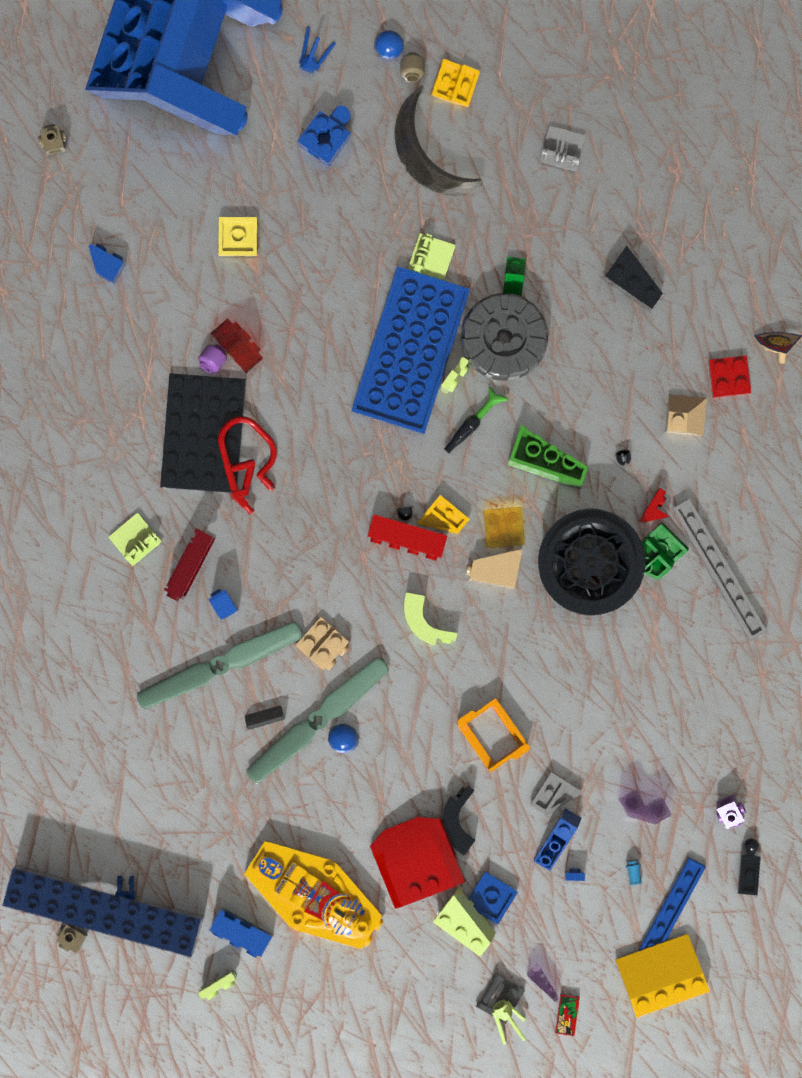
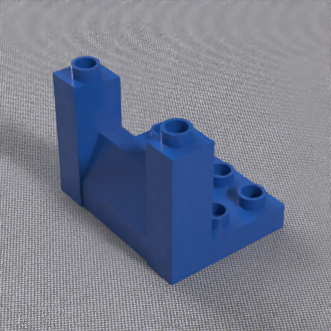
(162, 54)

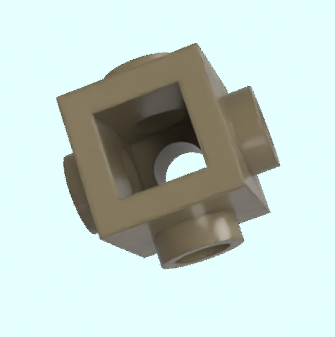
(55, 145)
(68, 944)

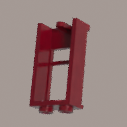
(189, 565)

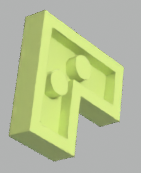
(451, 381)

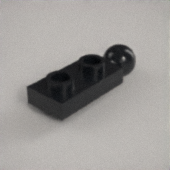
(749, 869)

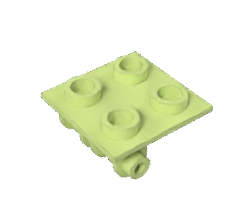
(431, 256)
(135, 539)

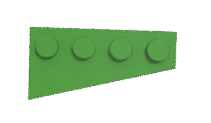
(546, 460)

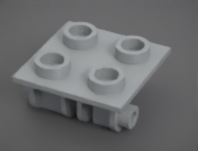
(562, 148)

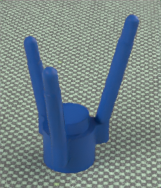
(309, 62)

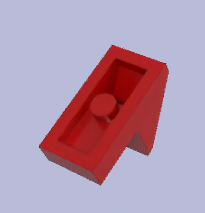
(651, 512)

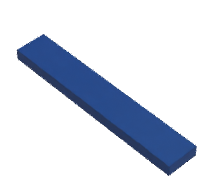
(674, 904)

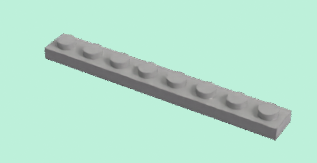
(719, 570)

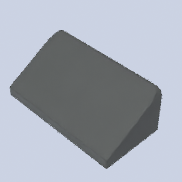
(264, 717)

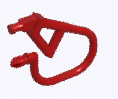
(249, 465)

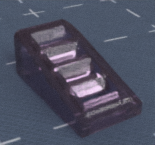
(539, 978)

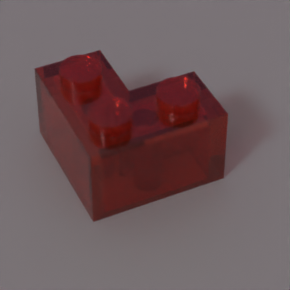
(237, 344)

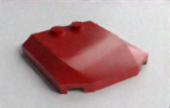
(416, 860)

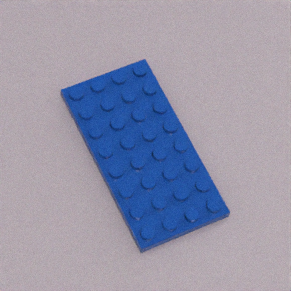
(410, 350)

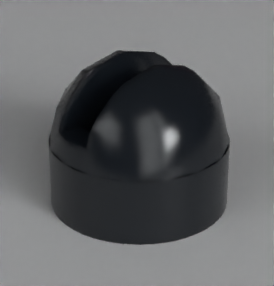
(623, 457)
(405, 513)

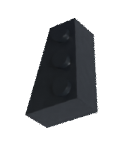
(633, 280)

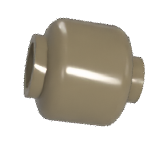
(412, 67)

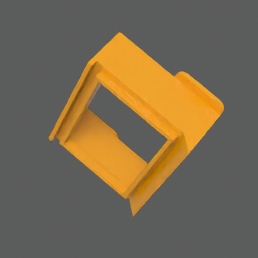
(478, 748)

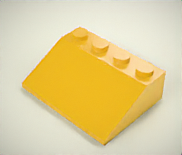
(662, 975)

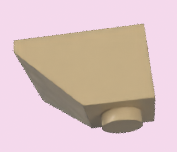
(685, 415)

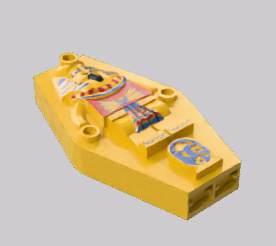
(314, 895)

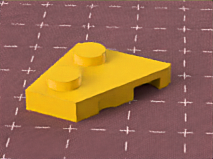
(444, 516)

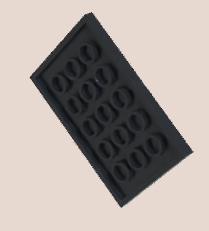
(193, 421)

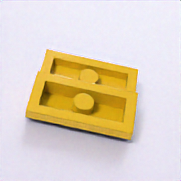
(455, 83)

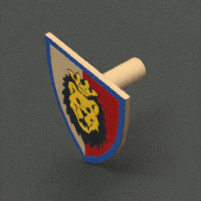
(778, 342)

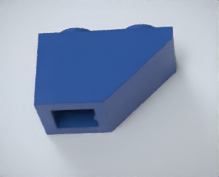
(105, 264)
(222, 604)

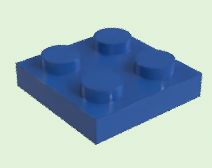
(492, 897)

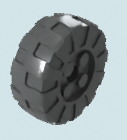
(504, 315)

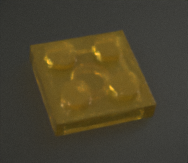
(504, 527)

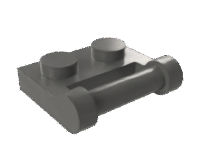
(510, 992)

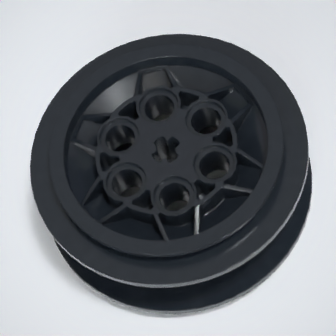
(578, 594)

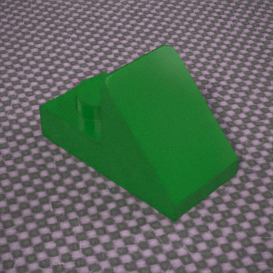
(514, 275)

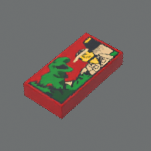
(567, 1015)

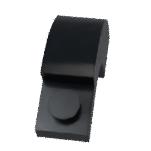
(458, 837)

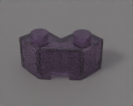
(651, 813)

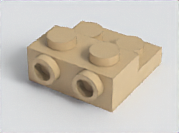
(323, 644)

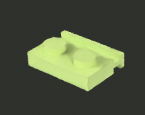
(211, 990)

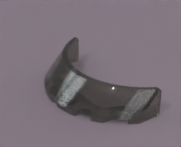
(417, 162)

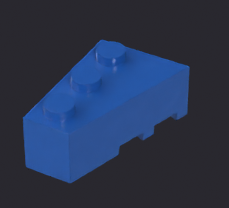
(240, 932)

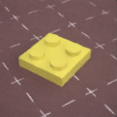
(237, 236)

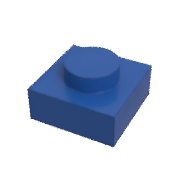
(574, 875)

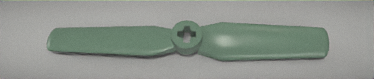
(237, 657)
(333, 706)

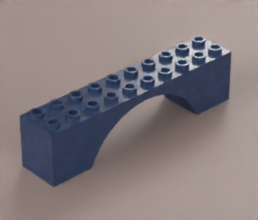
(103, 912)

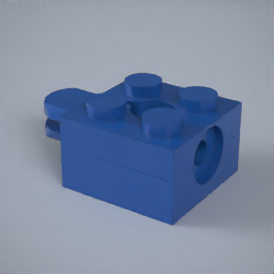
(326, 135)

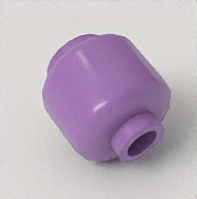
(212, 358)

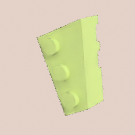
(464, 923)

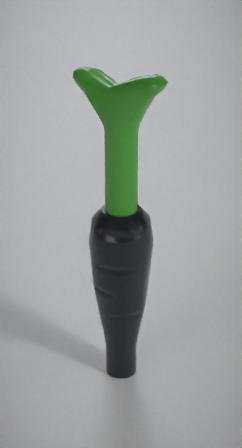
(473, 421)

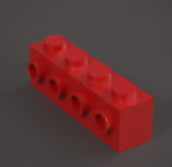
(407, 536)

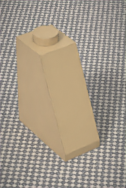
(496, 569)

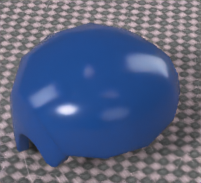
(388, 44)
(343, 738)

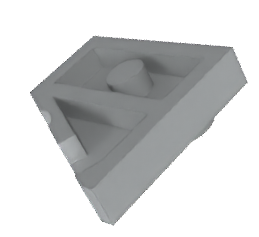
(554, 794)

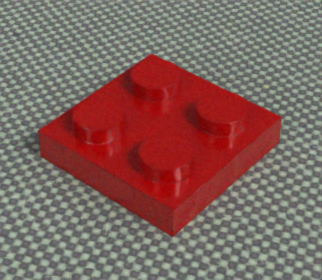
(729, 376)

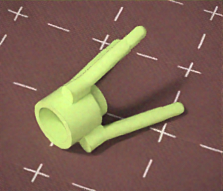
(503, 1011)

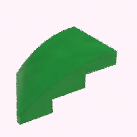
(661, 551)

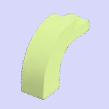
(414, 616)

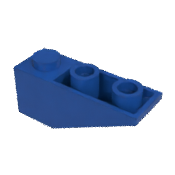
(558, 839)

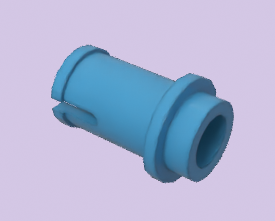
(634, 872)

